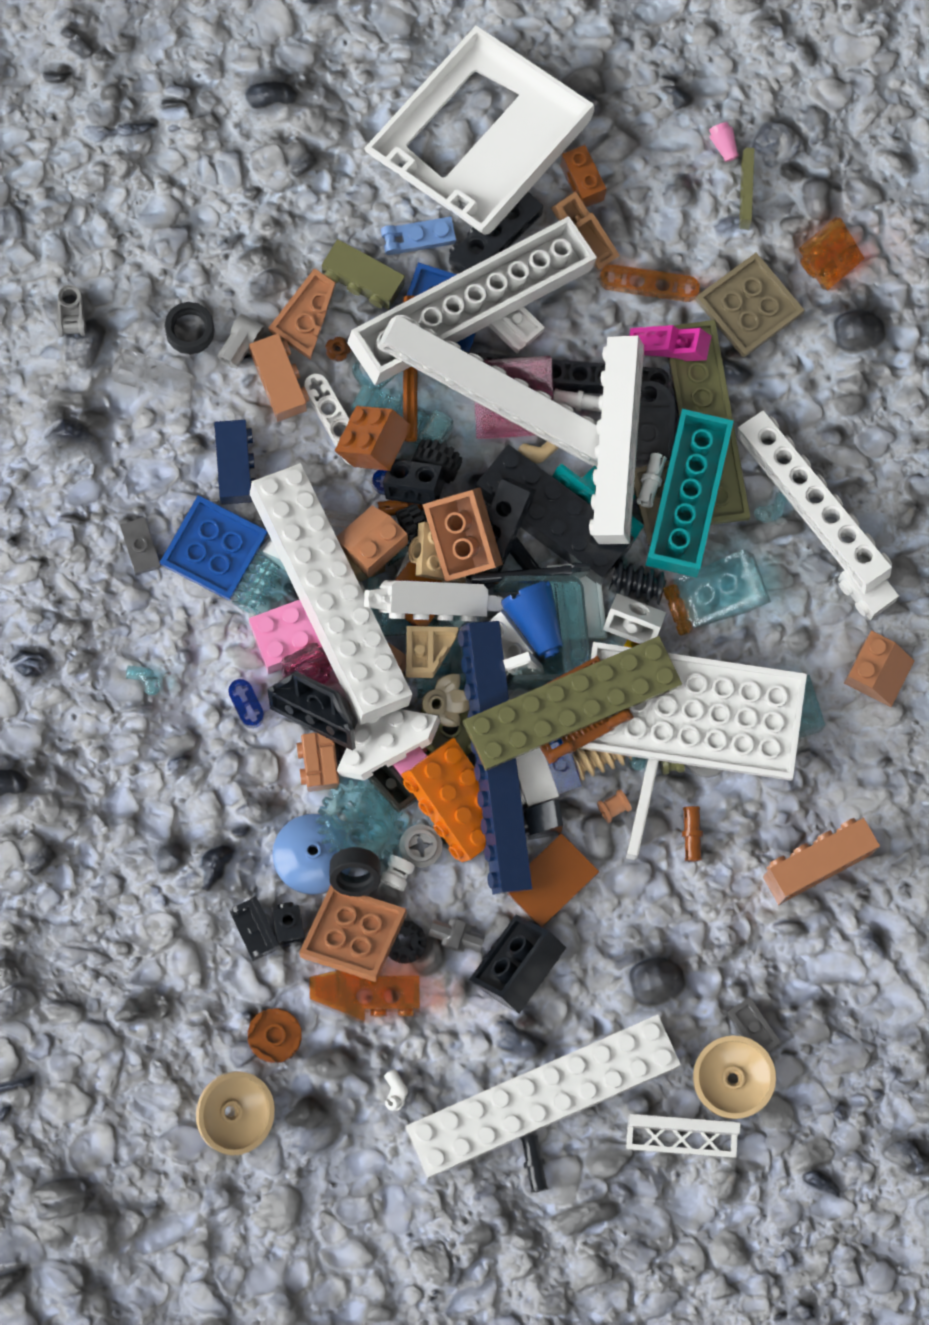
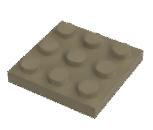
(749, 305)

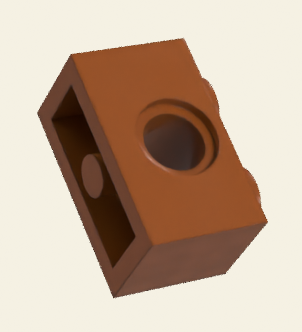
(583, 176)

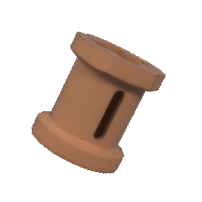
(614, 806)

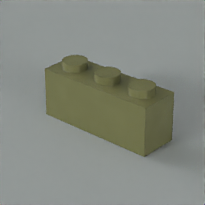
(363, 275)

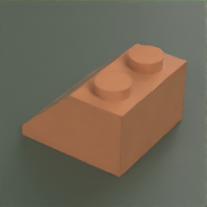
(372, 540)
(879, 669)

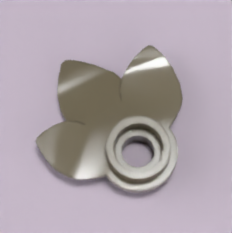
(451, 700)

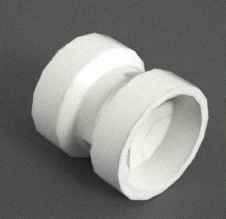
(397, 872)

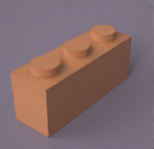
(279, 377)

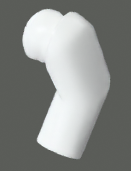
(398, 1091)

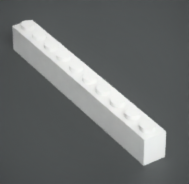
(491, 387)

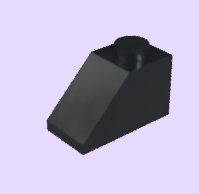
(543, 820)

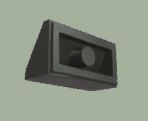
(392, 788)

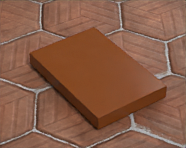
(555, 879)

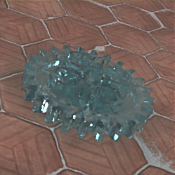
(380, 813)

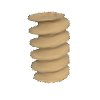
(591, 759)

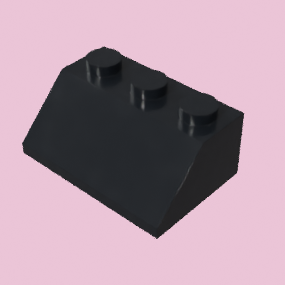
(518, 963)

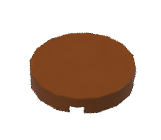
(274, 1035)

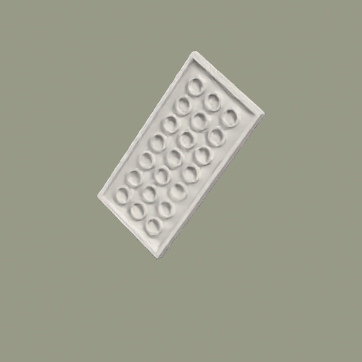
(717, 719)

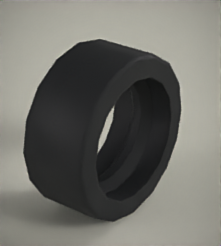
(183, 309)
(355, 858)

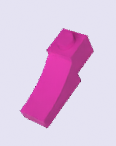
(673, 342)

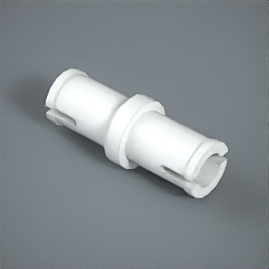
(577, 400)
(651, 480)

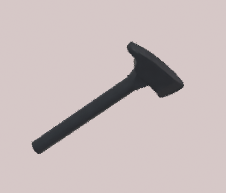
(578, 570)

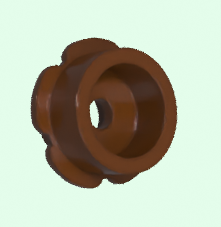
(337, 355)

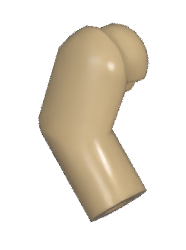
(537, 454)

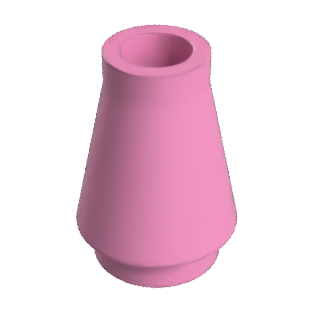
(724, 140)

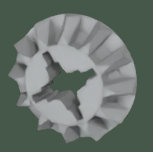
(428, 836)

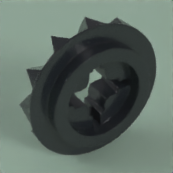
(418, 944)

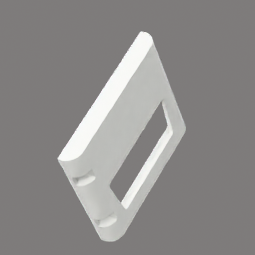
(513, 149)

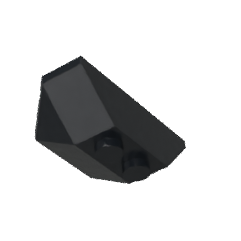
(314, 707)

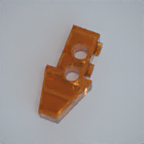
(339, 993)

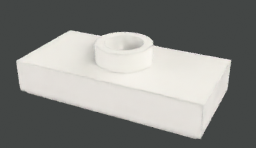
(524, 665)

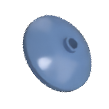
(294, 864)

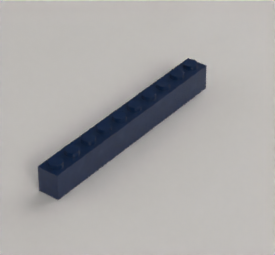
(498, 786)

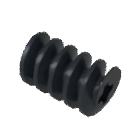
(638, 581)

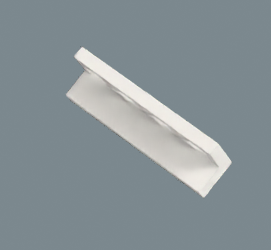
(682, 1125)

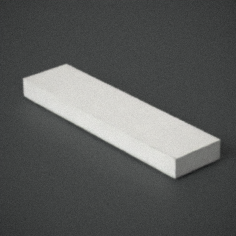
(642, 809)

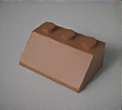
(462, 534)

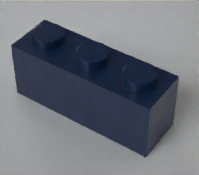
(234, 461)

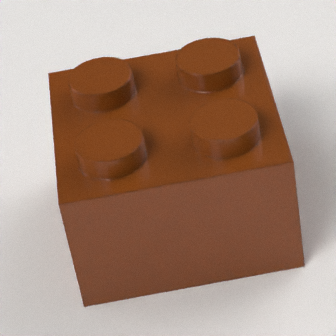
(372, 438)

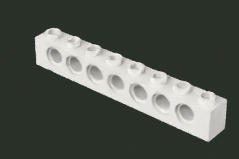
(865, 575)

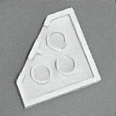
(387, 741)

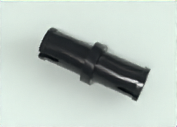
(534, 1163)

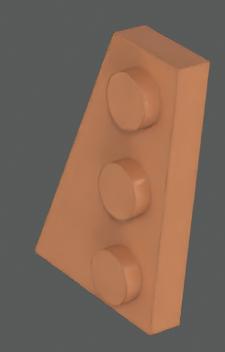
(304, 313)

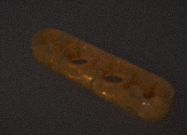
(649, 288)

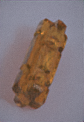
(678, 610)

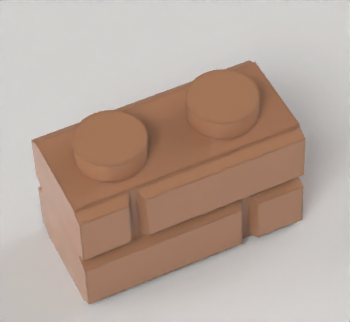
(319, 762)

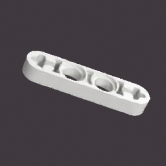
(332, 420)

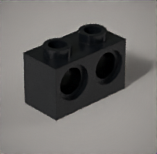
(413, 482)

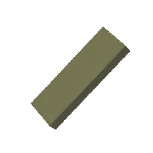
(746, 188)

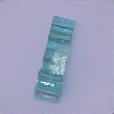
(433, 426)

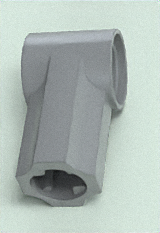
(242, 334)

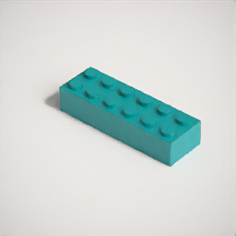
(689, 493)

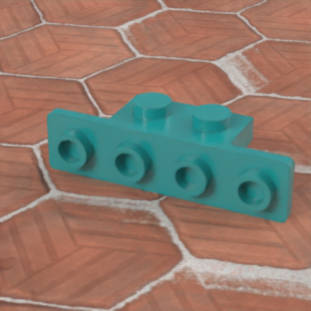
(585, 488)

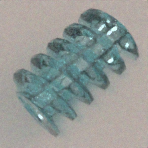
(256, 585)

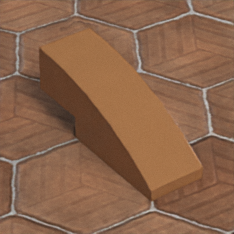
(588, 227)

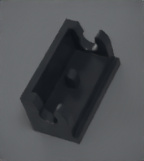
(254, 929)

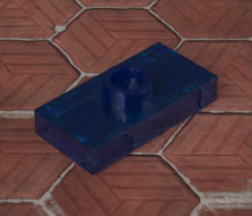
(564, 771)

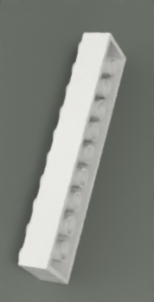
(481, 294)
(330, 594)
(542, 1096)

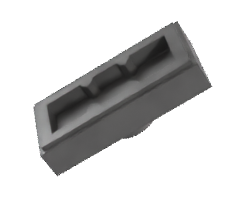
(140, 546)

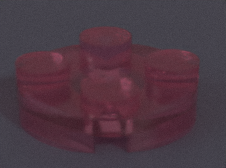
(310, 656)

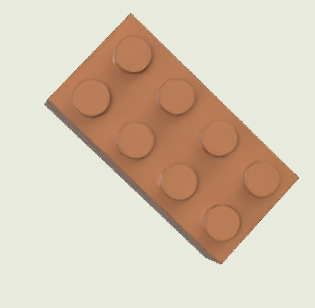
(818, 862)

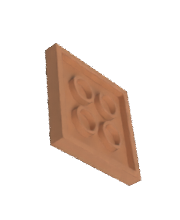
(353, 934)

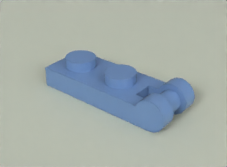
(418, 236)

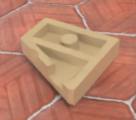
(427, 649)

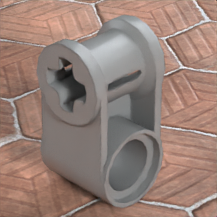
(70, 316)

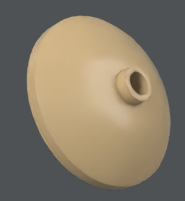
(750, 1065)
(249, 1116)

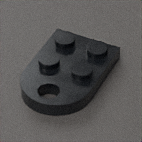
(656, 423)

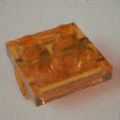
(830, 254)

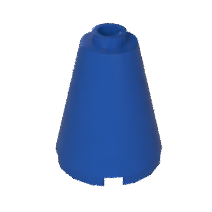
(536, 618)

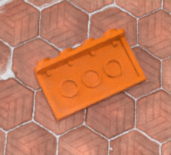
(448, 795)

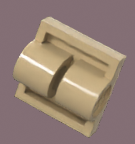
(424, 555)

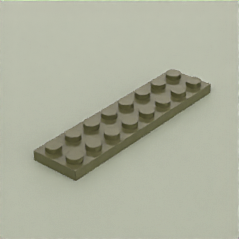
(703, 389)
(572, 703)

